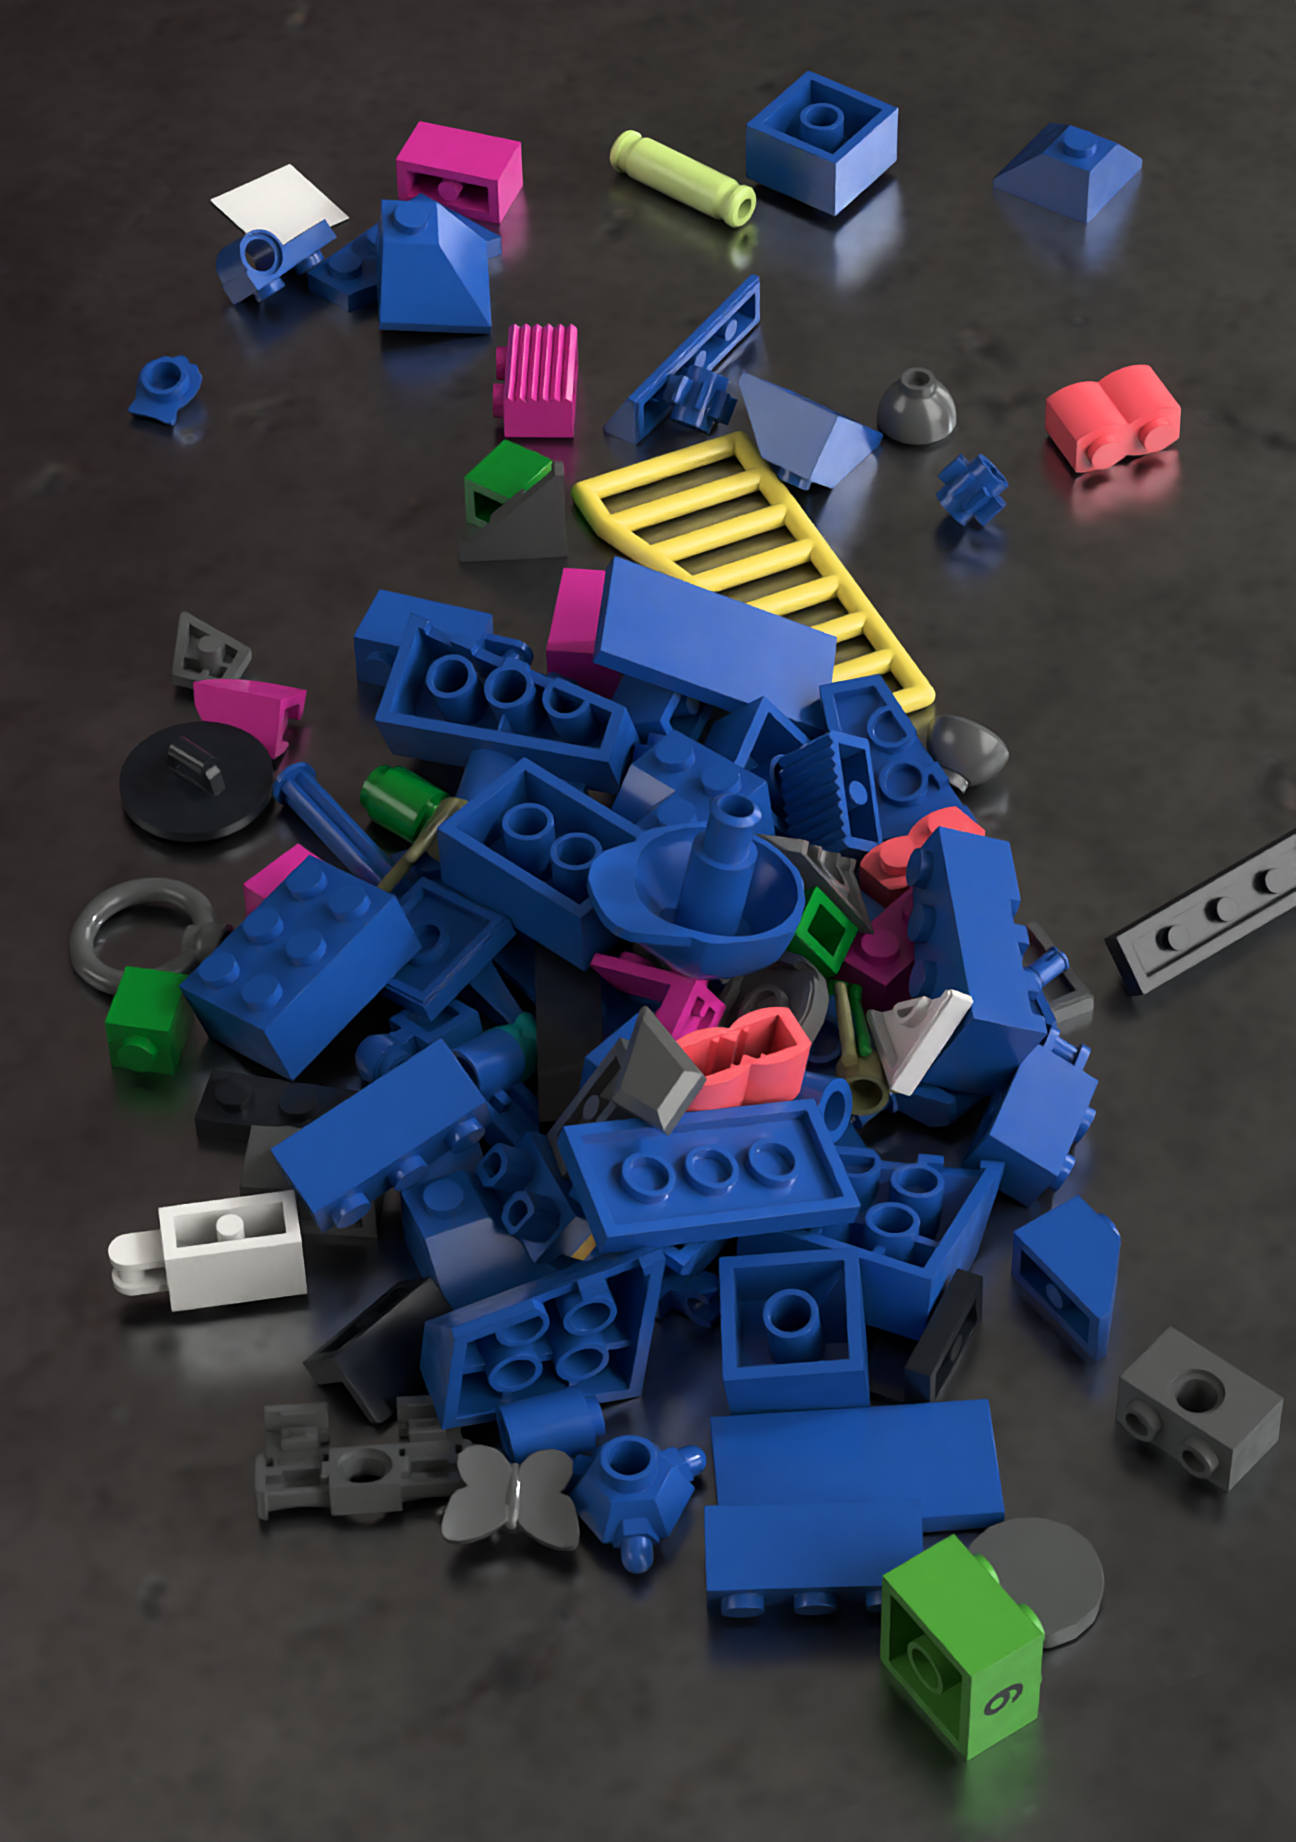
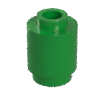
(400, 800)

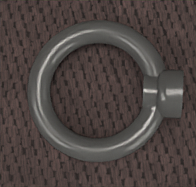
(196, 945)

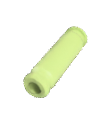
(683, 178)

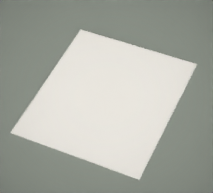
(280, 204)

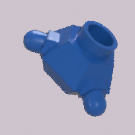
(634, 1493)

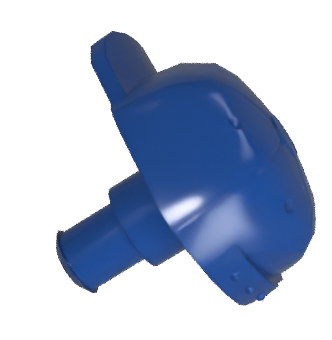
(702, 893)

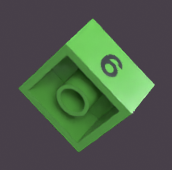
(961, 1645)

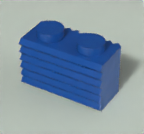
(832, 795)

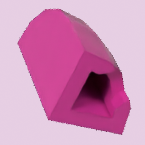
(251, 706)

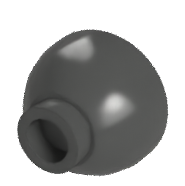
(917, 409)
(965, 751)

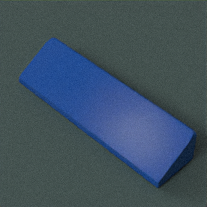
(702, 348)

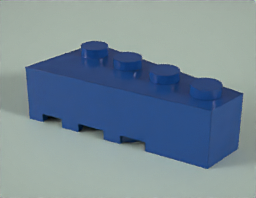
(460, 698)
(970, 944)

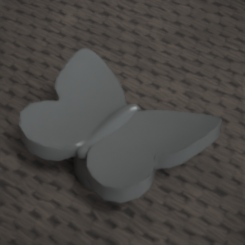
(512, 1498)

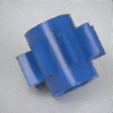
(699, 399)
(972, 489)

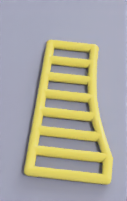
(784, 511)

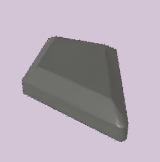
(206, 653)
(656, 1076)

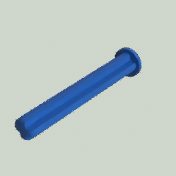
(358, 852)

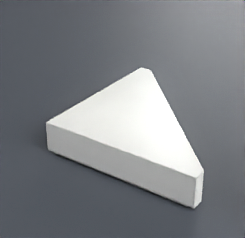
(914, 1035)

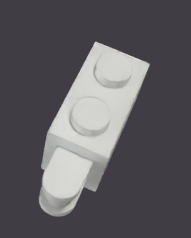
(215, 1252)

